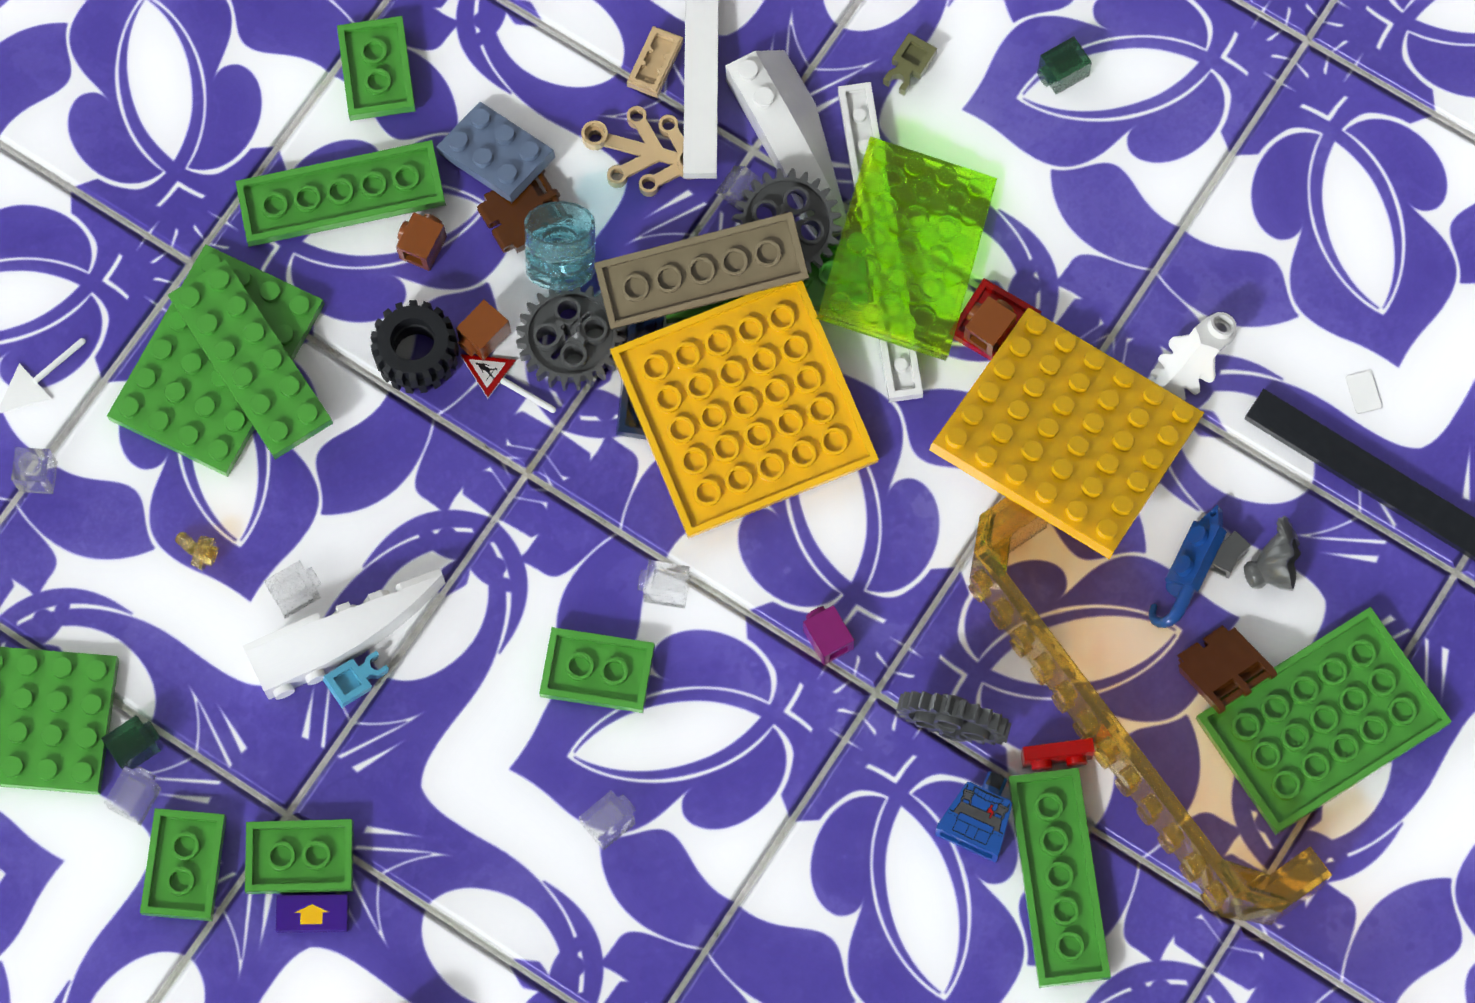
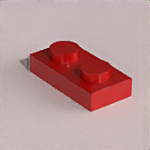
(1043, 756)

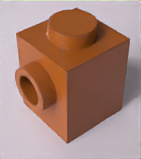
(421, 240)
(989, 324)
(482, 330)

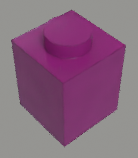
(827, 634)

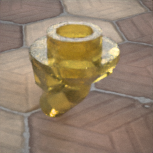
(203, 551)

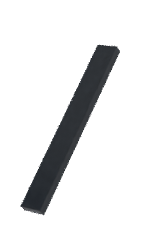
(1364, 472)

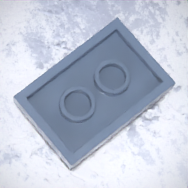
(495, 151)

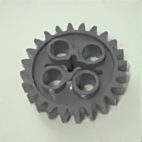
(774, 195)
(546, 320)
(953, 717)

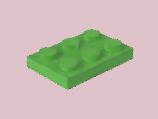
(376, 68)
(597, 670)
(299, 856)
(183, 864)

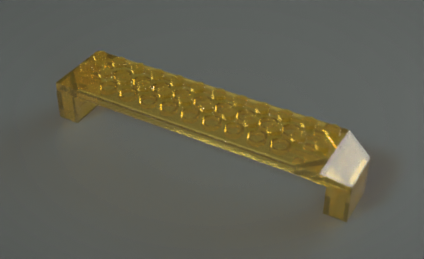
(1226, 886)

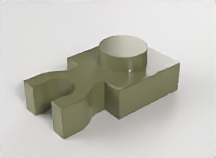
(910, 60)

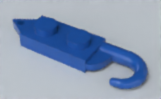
(1191, 565)

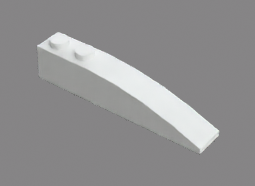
(785, 120)
(319, 645)

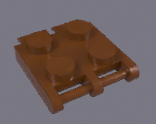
(511, 216)
(1224, 667)

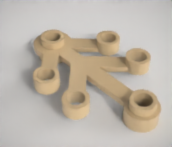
(649, 152)

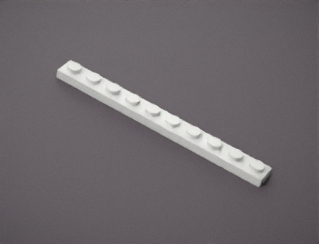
(859, 124)

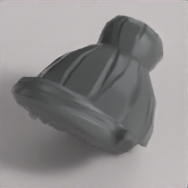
(1276, 560)

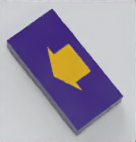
(312, 913)

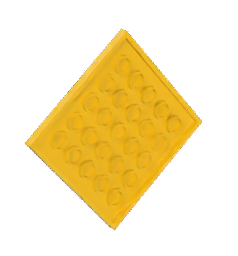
(743, 406)
(1067, 432)

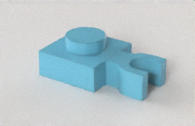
(351, 681)

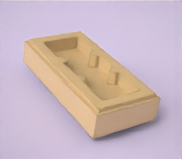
(655, 62)

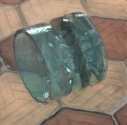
(560, 245)

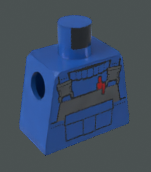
(978, 817)

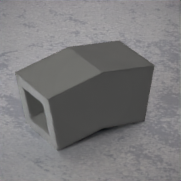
(1229, 554)

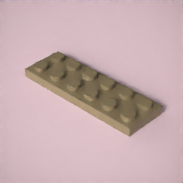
(701, 270)

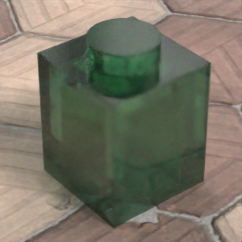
(1064, 65)
(132, 742)

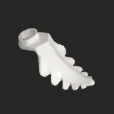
(1195, 355)

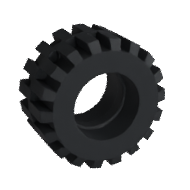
(411, 321)

